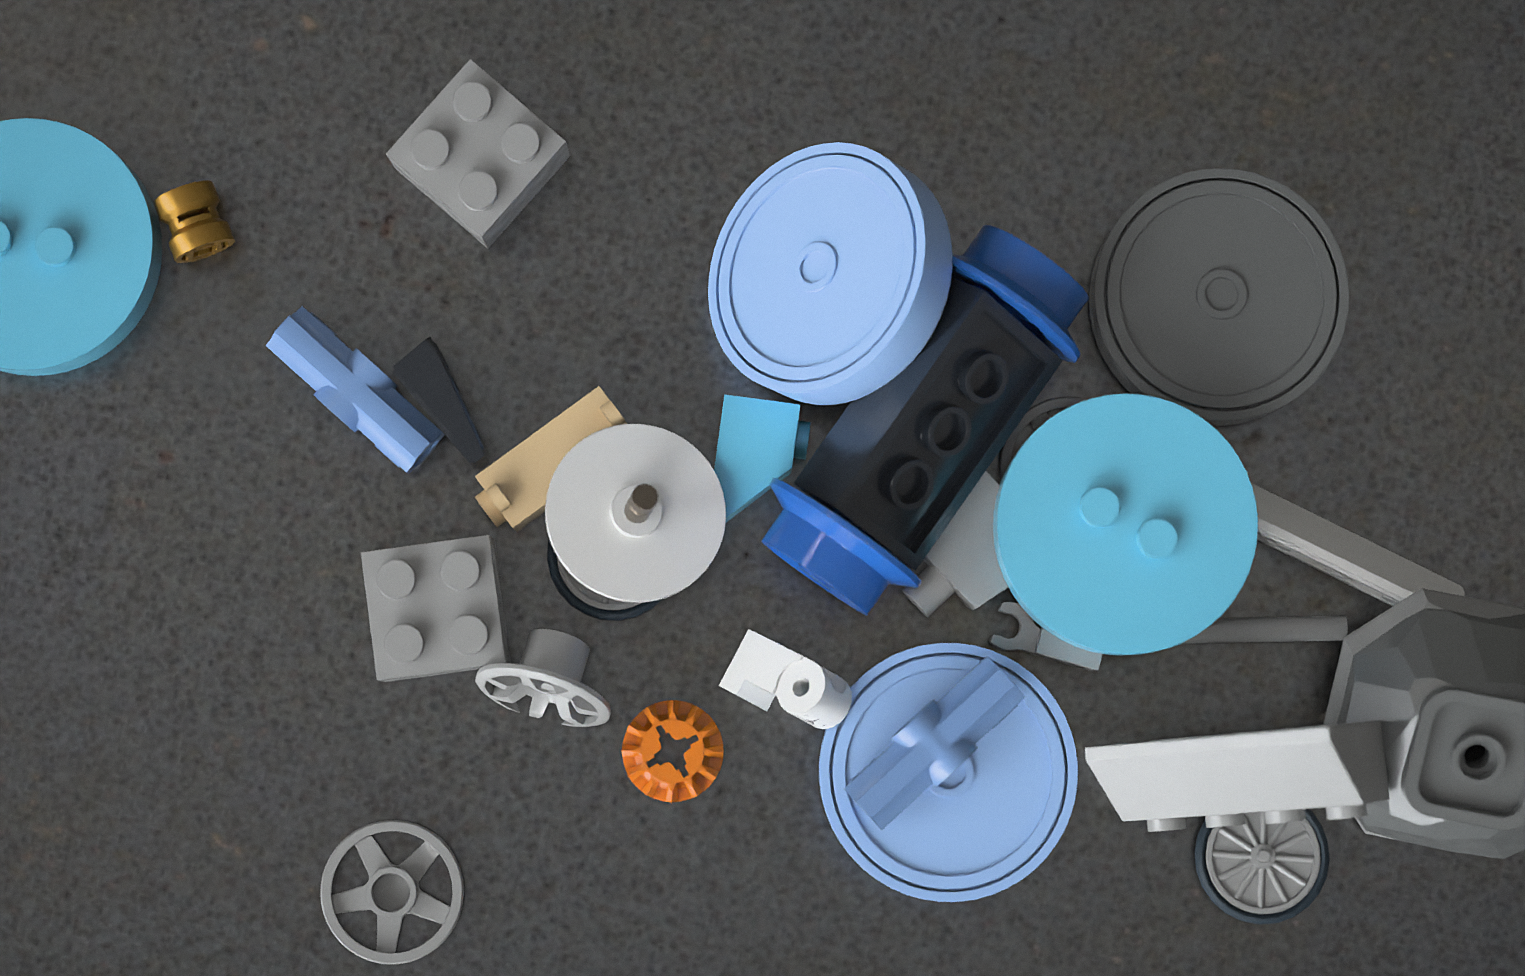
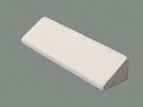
(1342, 552)

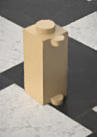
(520, 479)

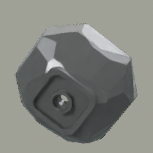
(1439, 680)

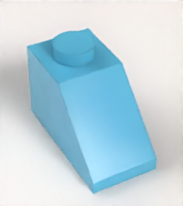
(755, 446)

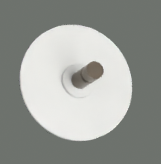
(635, 513)

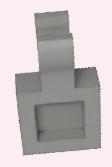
(1042, 643)

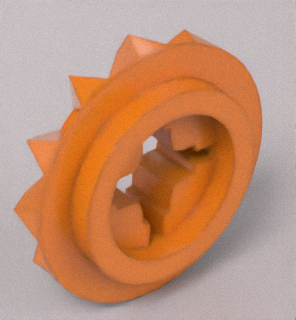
(702, 759)

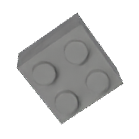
(479, 153)
(435, 608)

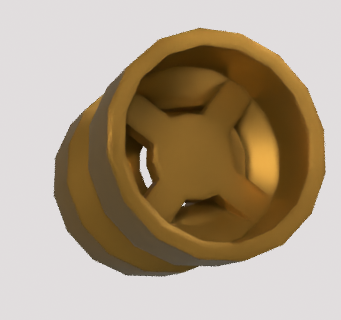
(194, 221)

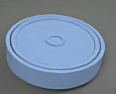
(830, 274)
(985, 819)

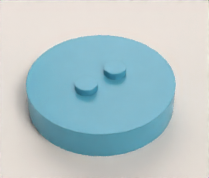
(72, 248)
(1125, 525)

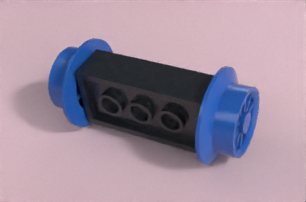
(925, 438)

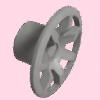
(549, 674)

